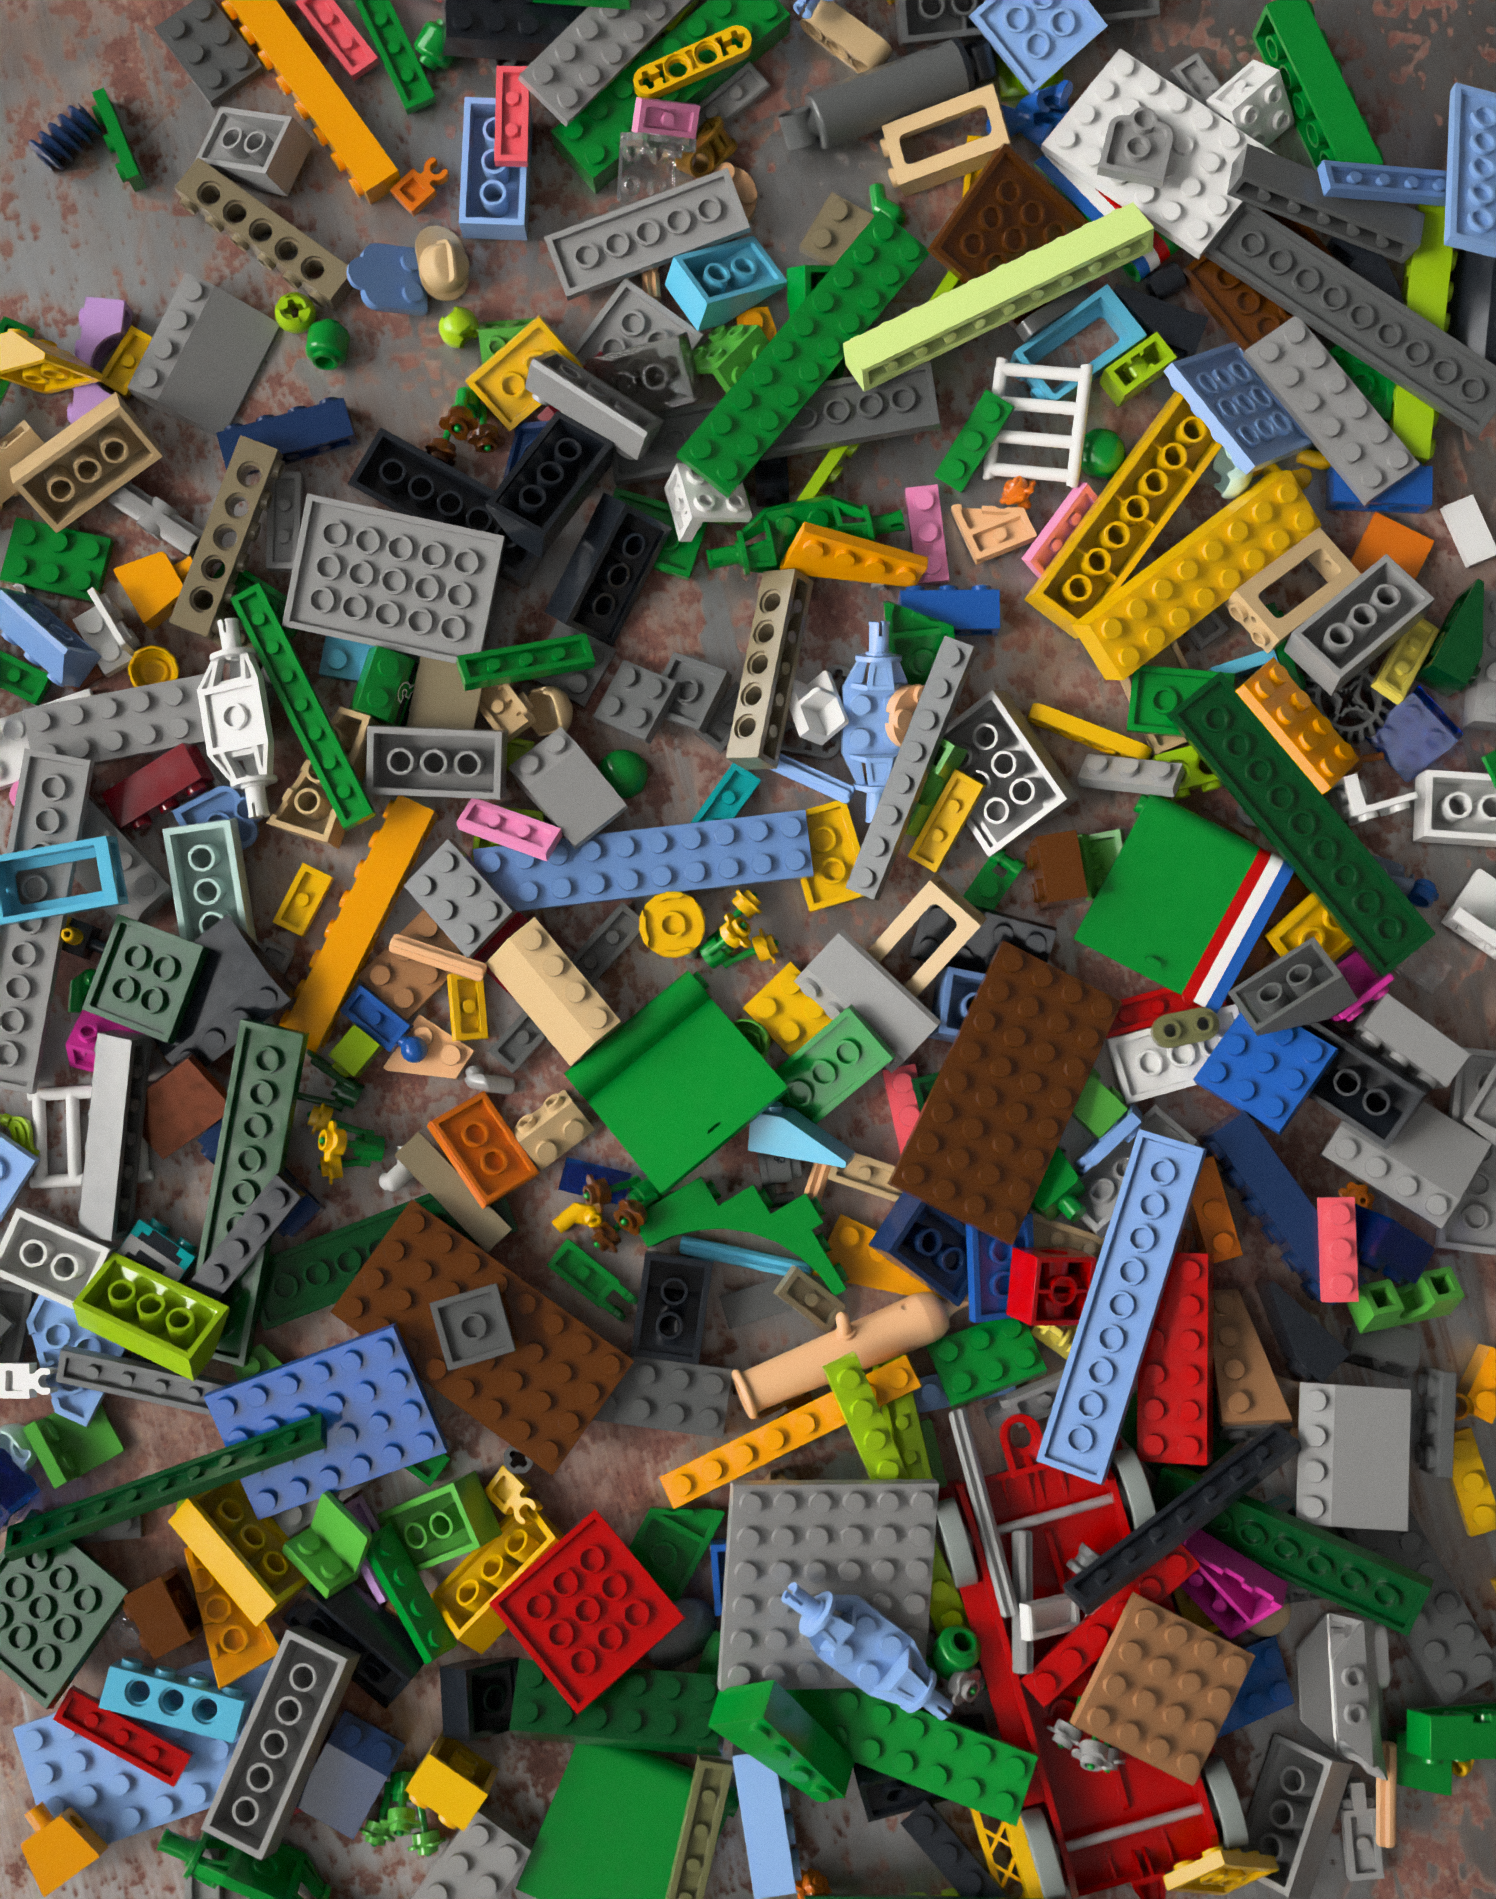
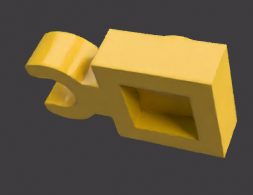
(509, 1495)

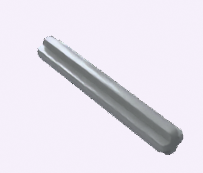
(1023, 1587)

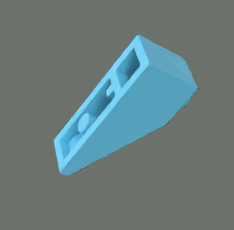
(791, 1135)

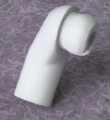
(396, 1177)

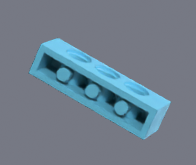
(122, 1697)

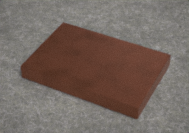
(181, 1106)

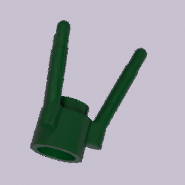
(345, 1090)

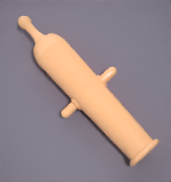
(873, 1338)

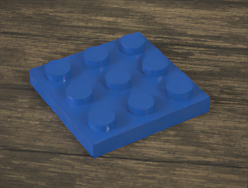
(1266, 1072)

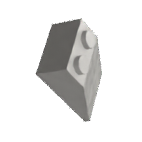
(256, 148)
(567, 787)

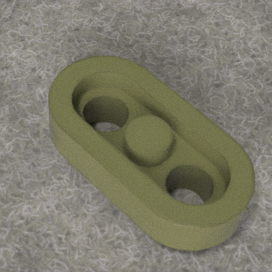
(1185, 1027)

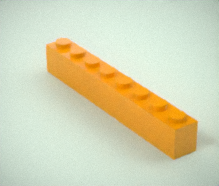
(316, 96)
(360, 920)
(781, 1436)

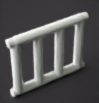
(1078, 409)
(73, 1178)

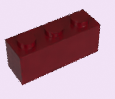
(158, 787)

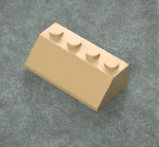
(553, 992)

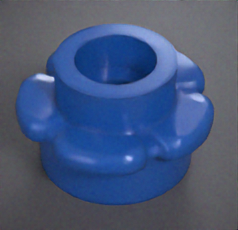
(1423, 893)

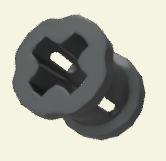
(511, 1466)

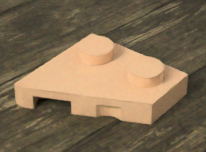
(993, 530)
(443, 1057)

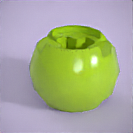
(306, 312)
(458, 327)

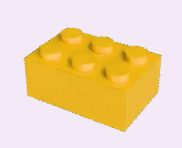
(452, 1782)

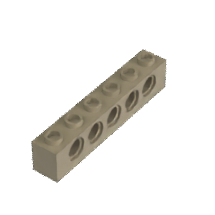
(204, 182)
(247, 456)
(769, 669)

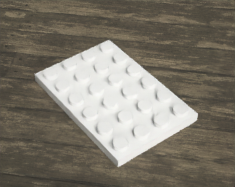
(1193, 195)

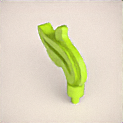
(20, 1131)

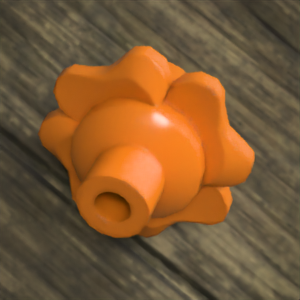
(1018, 492)
(1360, 1194)
(812, 1882)

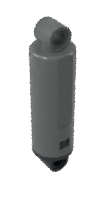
(887, 93)

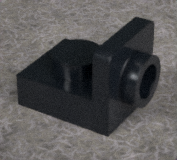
(772, 482)

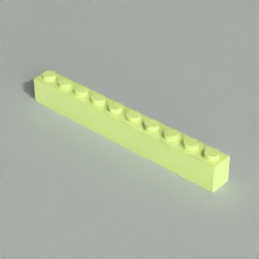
(998, 296)

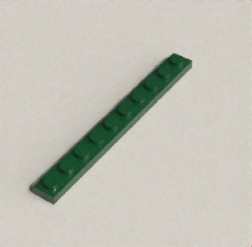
(166, 1487)

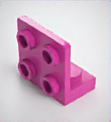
(1363, 984)
(84, 1036)

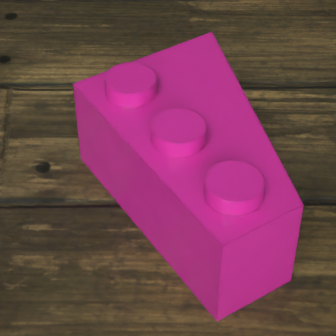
(1230, 1586)

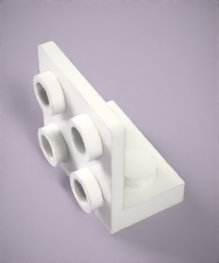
(1255, 102)
(696, 501)
(107, 634)
(1349, 801)
(1475, 913)

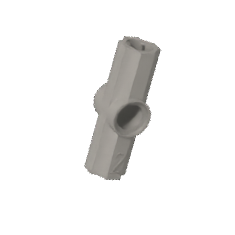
(157, 518)

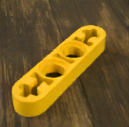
(695, 68)
(1086, 733)

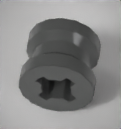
(1083, 1559)

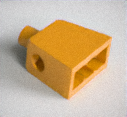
(153, 585)
(59, 1846)

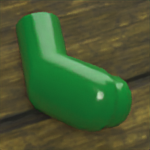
(880, 202)
(79, 989)

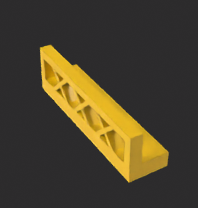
(1020, 1855)

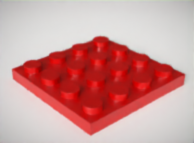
(587, 1611)

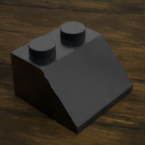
(477, 1697)

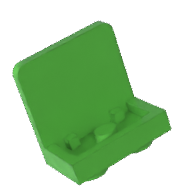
(729, 352)

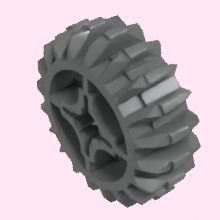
(1355, 706)

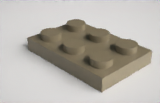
(834, 230)

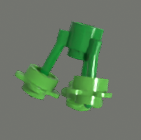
(401, 1819)

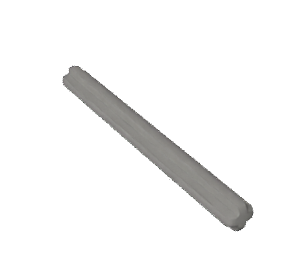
(983, 1513)

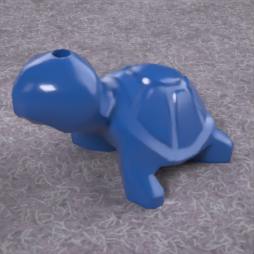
(1038, 112)

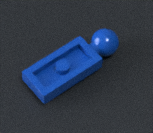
(383, 1024)

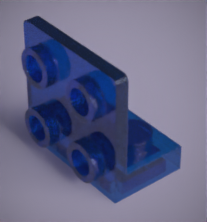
(1414, 734)

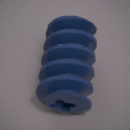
(65, 137)

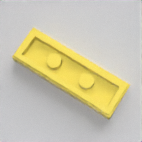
(1404, 661)

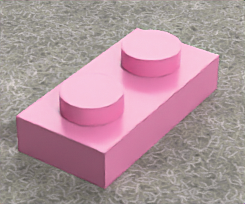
(666, 117)

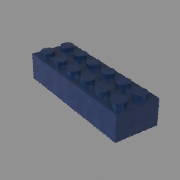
(1270, 1195)

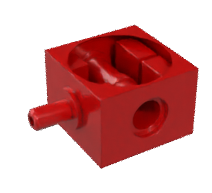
(1049, 1285)

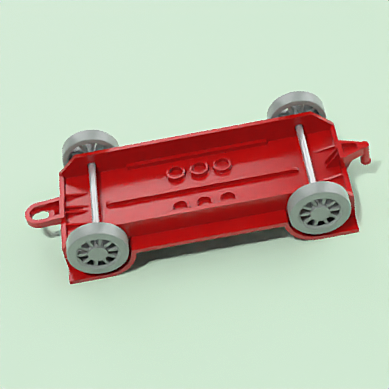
(1079, 1823)

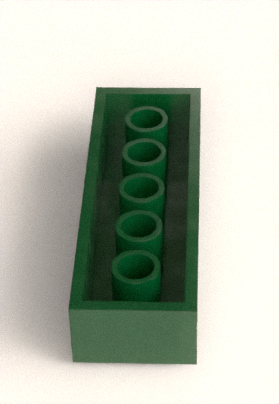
(636, 1712)

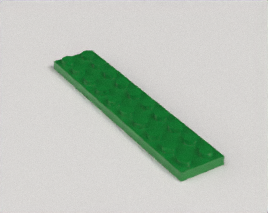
(802, 354)
(916, 1746)

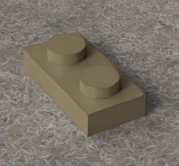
(809, 1298)

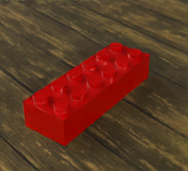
(1178, 1368)

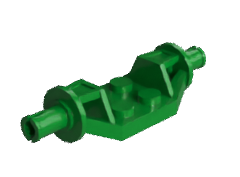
(784, 521)
(240, 1872)

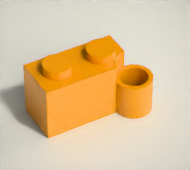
(1478, 1386)

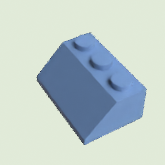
(45, 638)

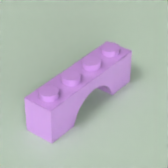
(103, 328)

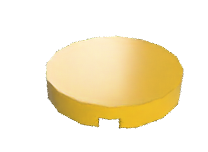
(672, 924)

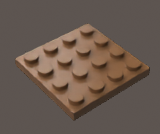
(1162, 1689)

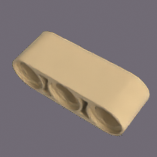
(846, 37)

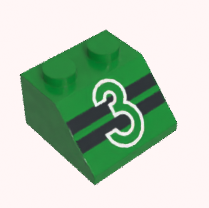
(385, 686)

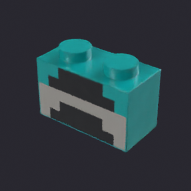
(159, 1250)

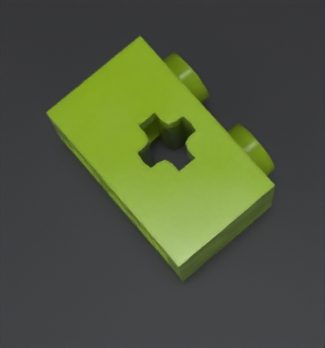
(1137, 369)

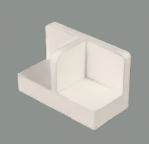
(817, 709)

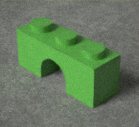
(947, 760)
(1386, 1306)

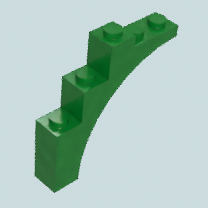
(792, 1226)

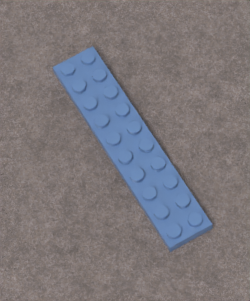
(654, 862)
(1121, 1306)

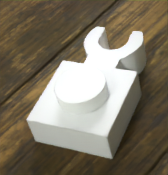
(24, 1380)

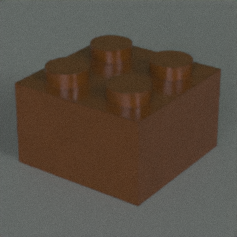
(1056, 870)
(163, 1613)

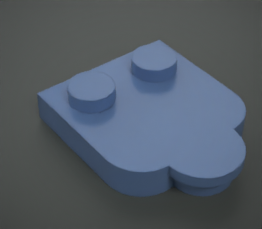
(389, 279)
(219, 805)
(1124, 1128)

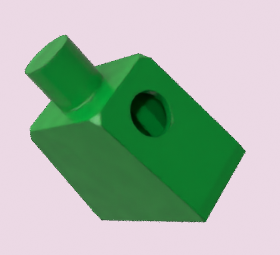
(1059, 1191)
(1415, 1773)

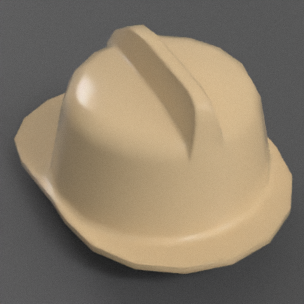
(442, 263)

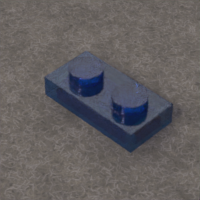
(575, 1172)

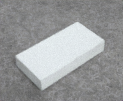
(1469, 531)
(1048, 1617)

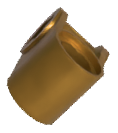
(712, 149)

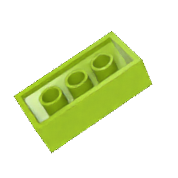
(151, 1315)

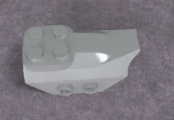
(1342, 1684)

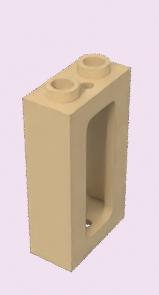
(953, 162)
(1255, 617)
(953, 903)

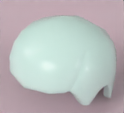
(1233, 480)
(17, 1444)

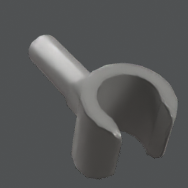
(47, 602)

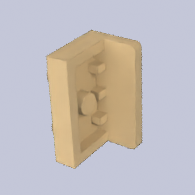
(507, 709)
(552, 1129)

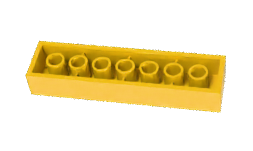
(1126, 515)
(1196, 575)

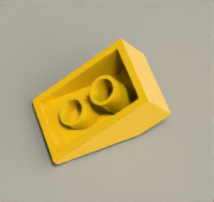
(41, 364)

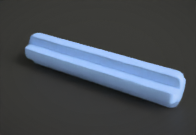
(814, 779)

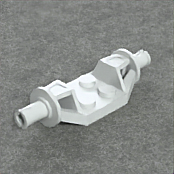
(238, 718)

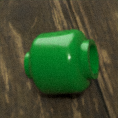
(430, 46)
(327, 344)
(956, 1650)

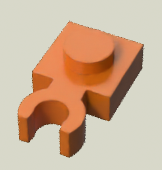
(417, 189)

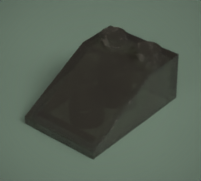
(652, 373)

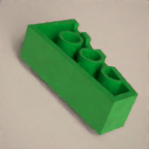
(1452, 1732)
(783, 1737)

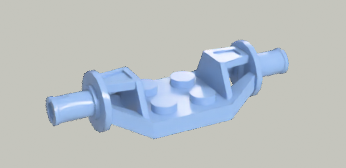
(865, 707)
(867, 1649)

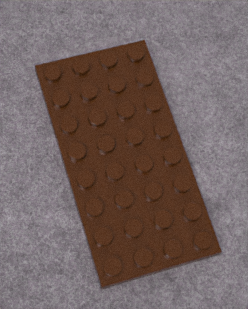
(1005, 1093)
(528, 1397)

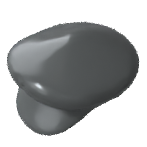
(688, 1637)

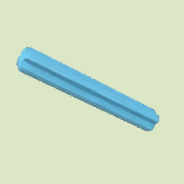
(740, 1256)

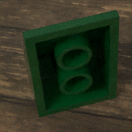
(1458, 645)

